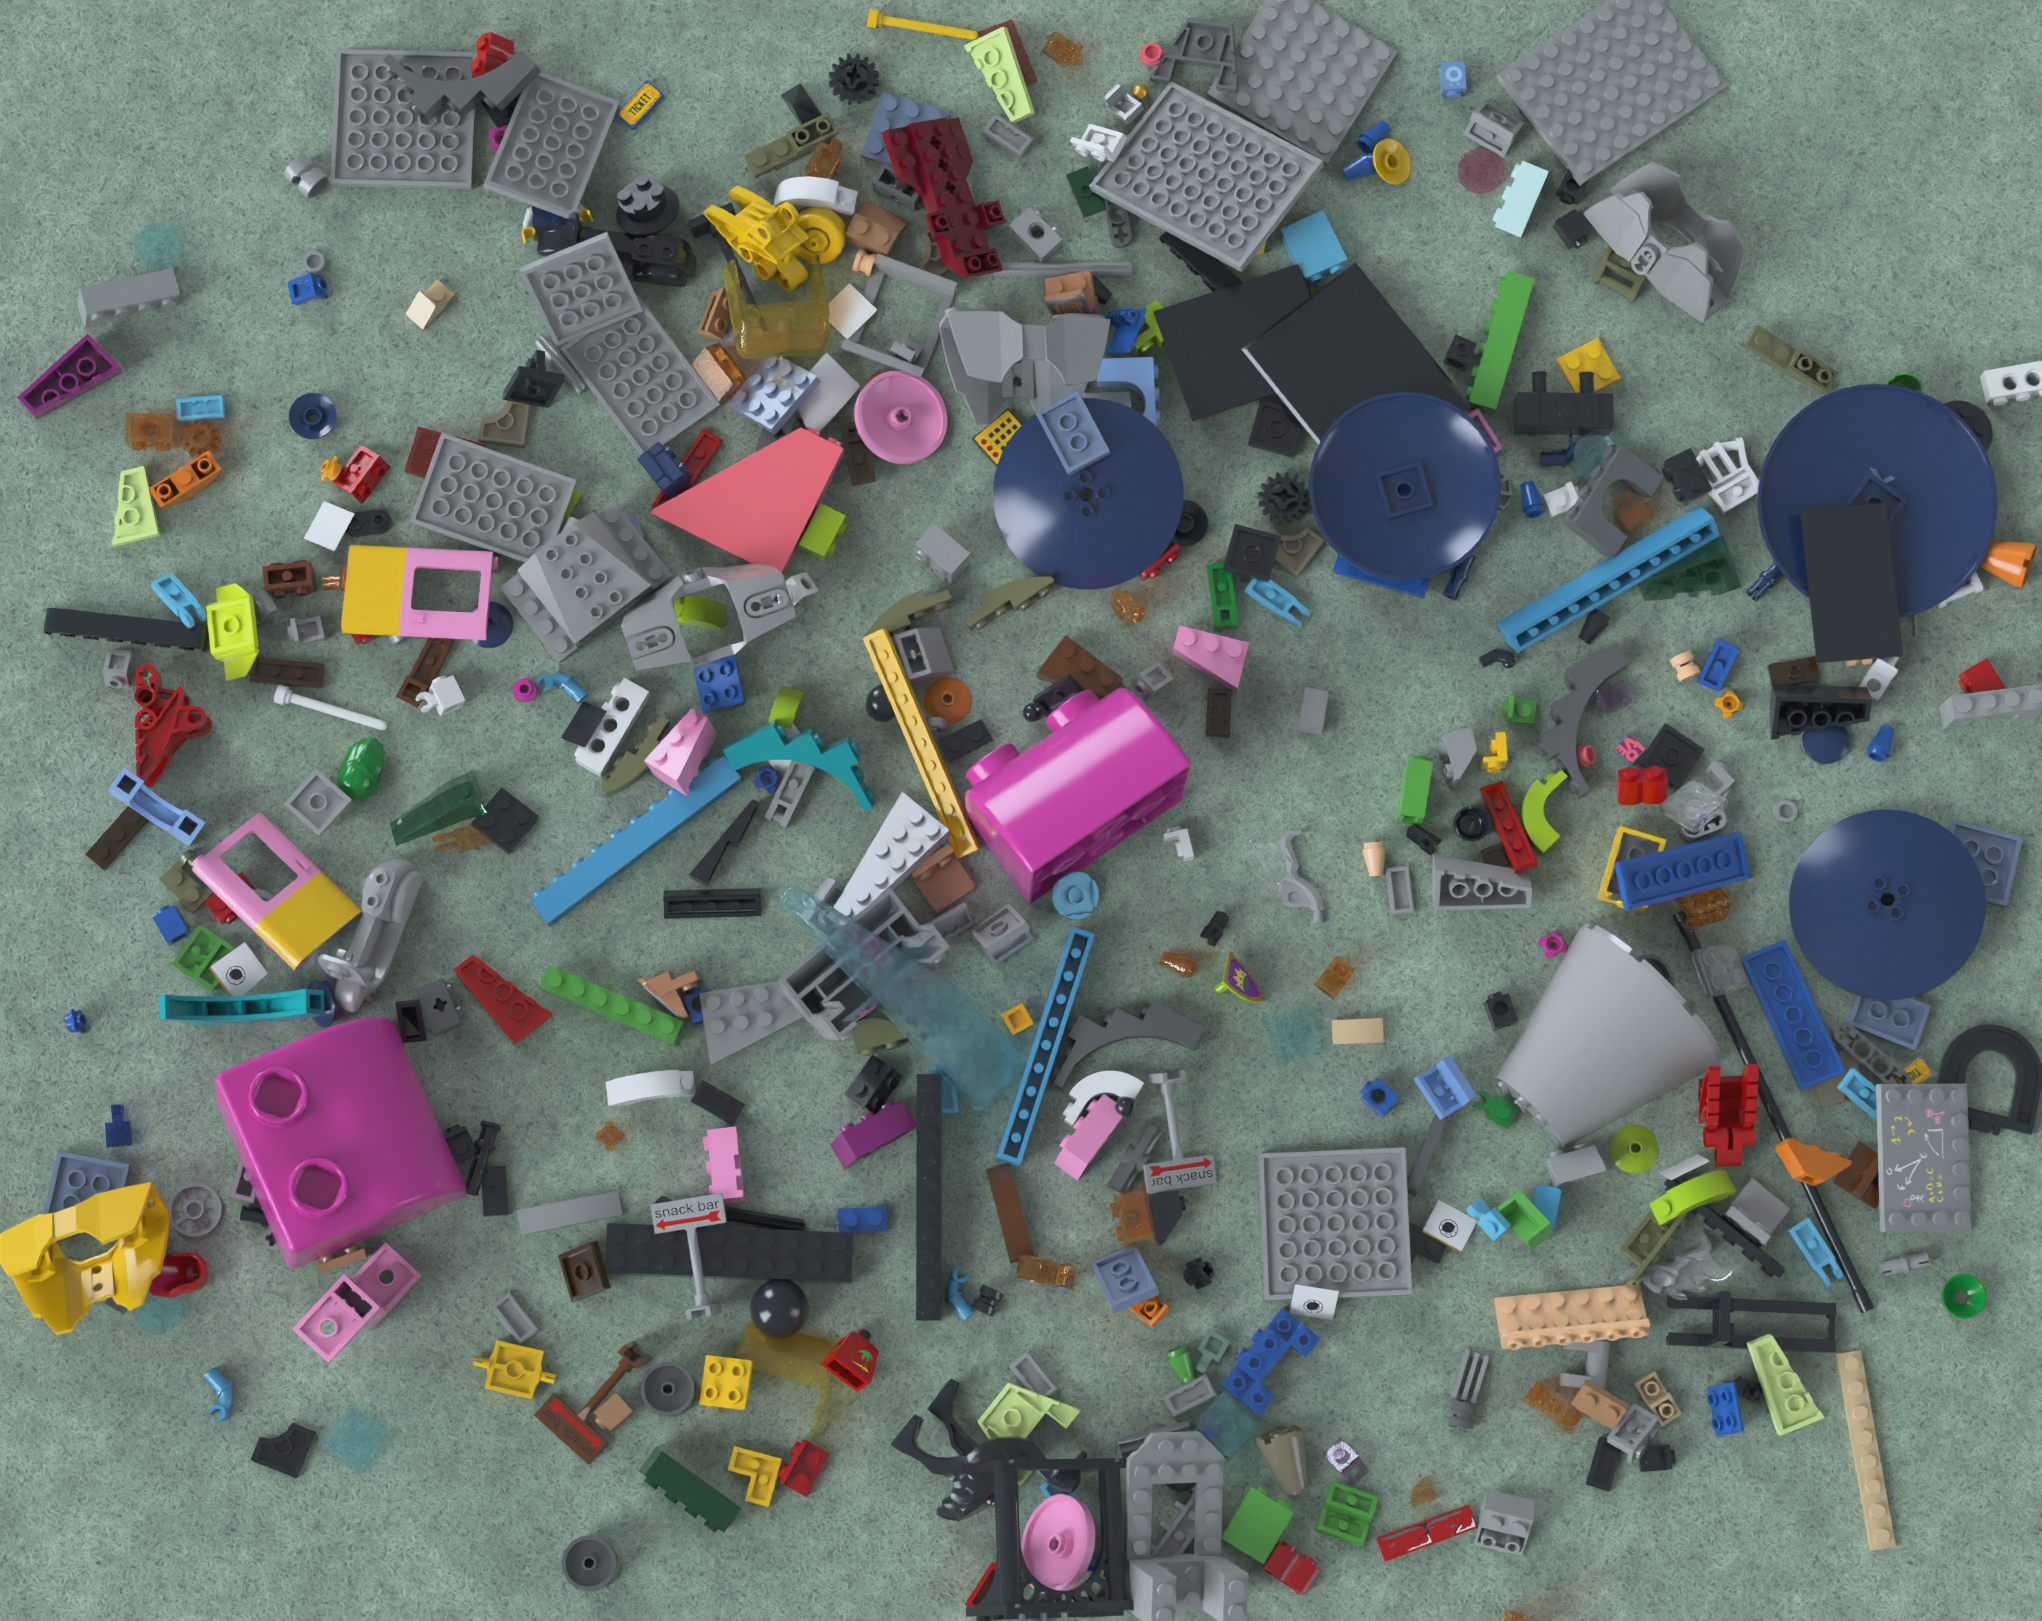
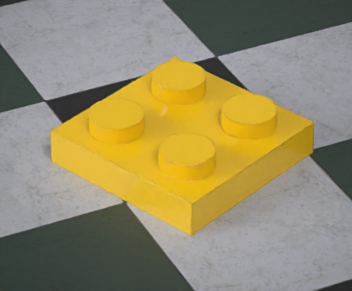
(1588, 358)

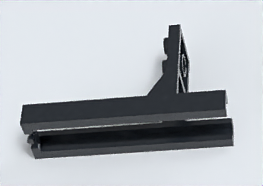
(1723, 1330)

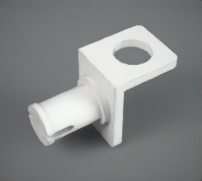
(796, 589)
(1883, 671)

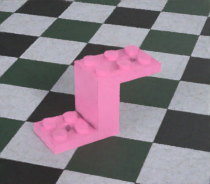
(357, 1302)

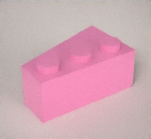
(682, 751)
(724, 1164)

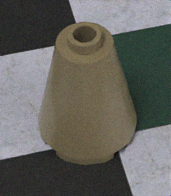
(1286, 1457)

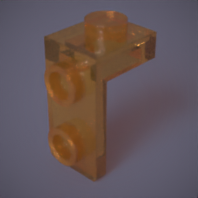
(1553, 1406)

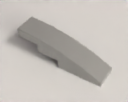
(569, 1213)

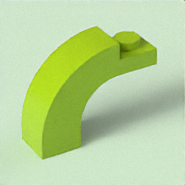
(1538, 831)
(1691, 1194)

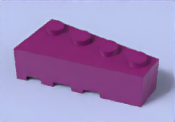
(69, 377)

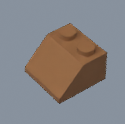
(875, 229)

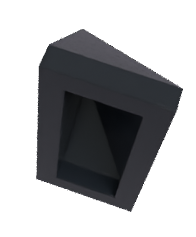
(800, 104)
(410, 1021)

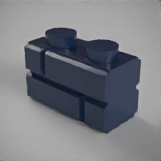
(664, 470)

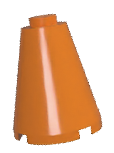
(2009, 561)

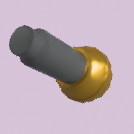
(1140, 93)

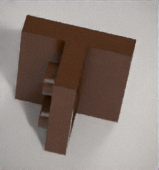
(1861, 1176)

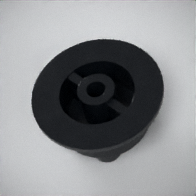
(646, 207)
(1975, 419)

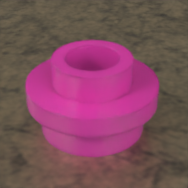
(530, 695)

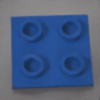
(1127, 327)
(719, 685)
(1725, 1409)

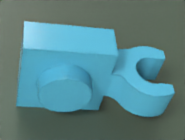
(1491, 1220)

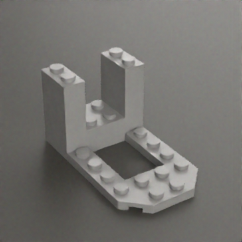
(1179, 1581)

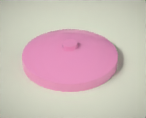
(900, 417)
(1059, 1542)

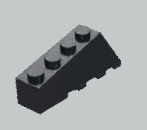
(1816, 707)

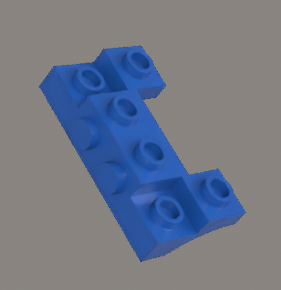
(1262, 1356)

